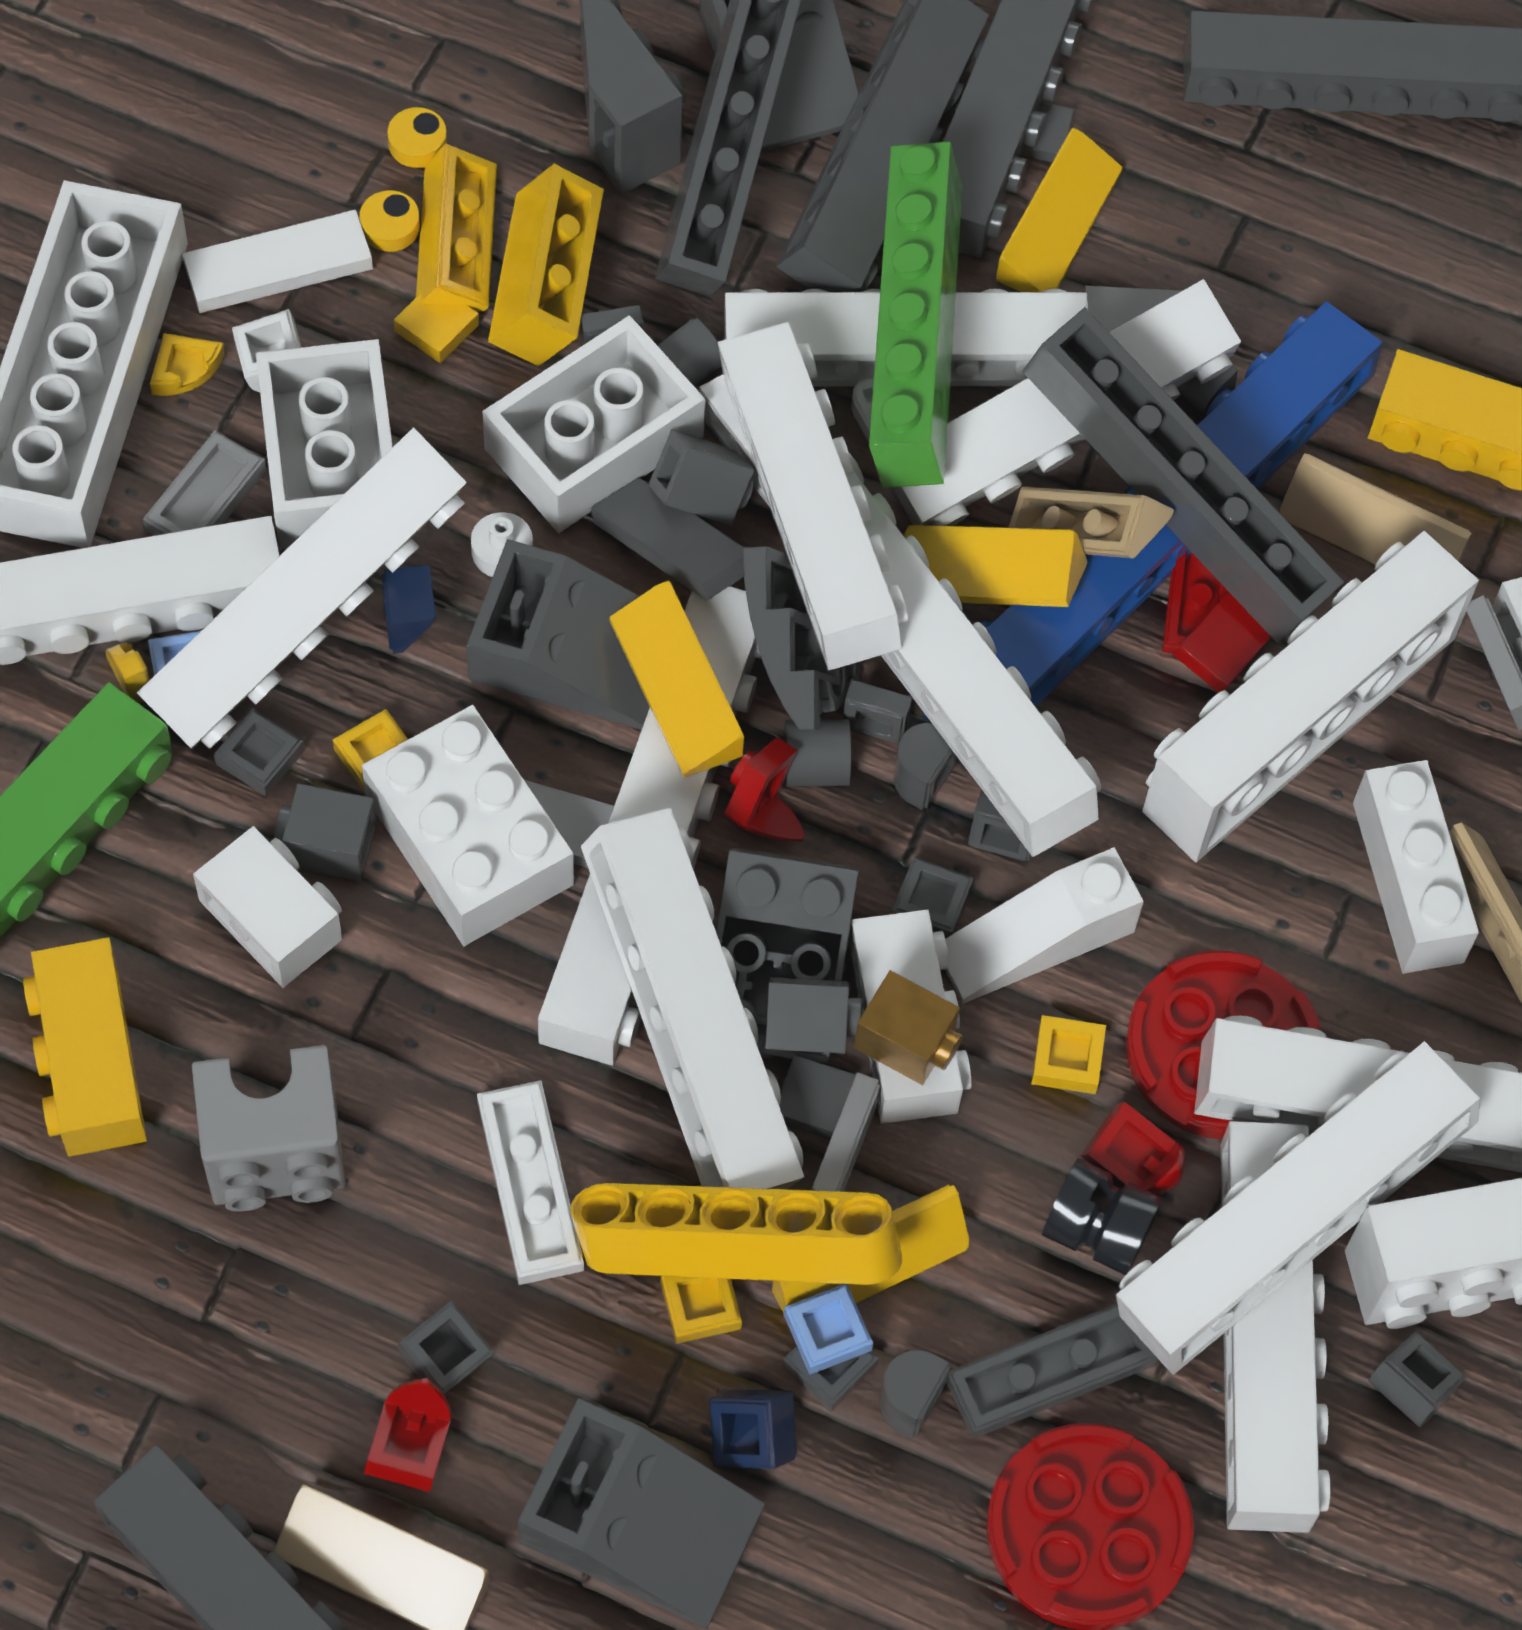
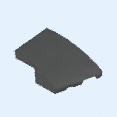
(789, 641)

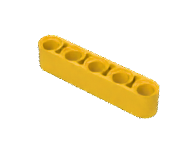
(737, 1233)

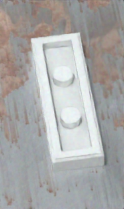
(277, 261)
(530, 1182)

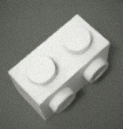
(269, 905)

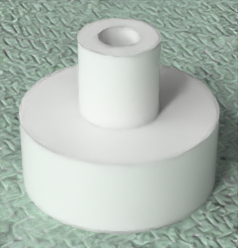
(491, 535)

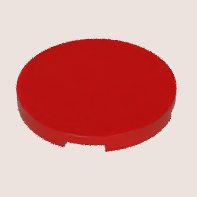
(1178, 1012)
(1089, 1527)

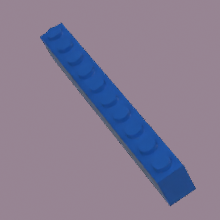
(1258, 430)

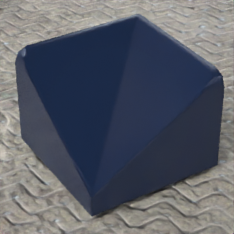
(407, 605)
(753, 1428)

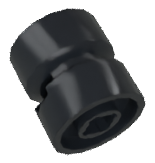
(1102, 1216)

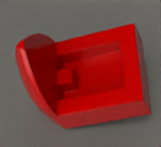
(755, 798)
(1136, 1152)
(410, 1435)

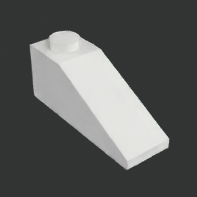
(1045, 926)

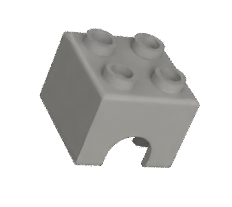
(271, 1143)

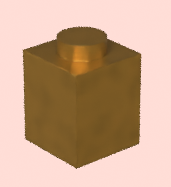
(908, 1028)

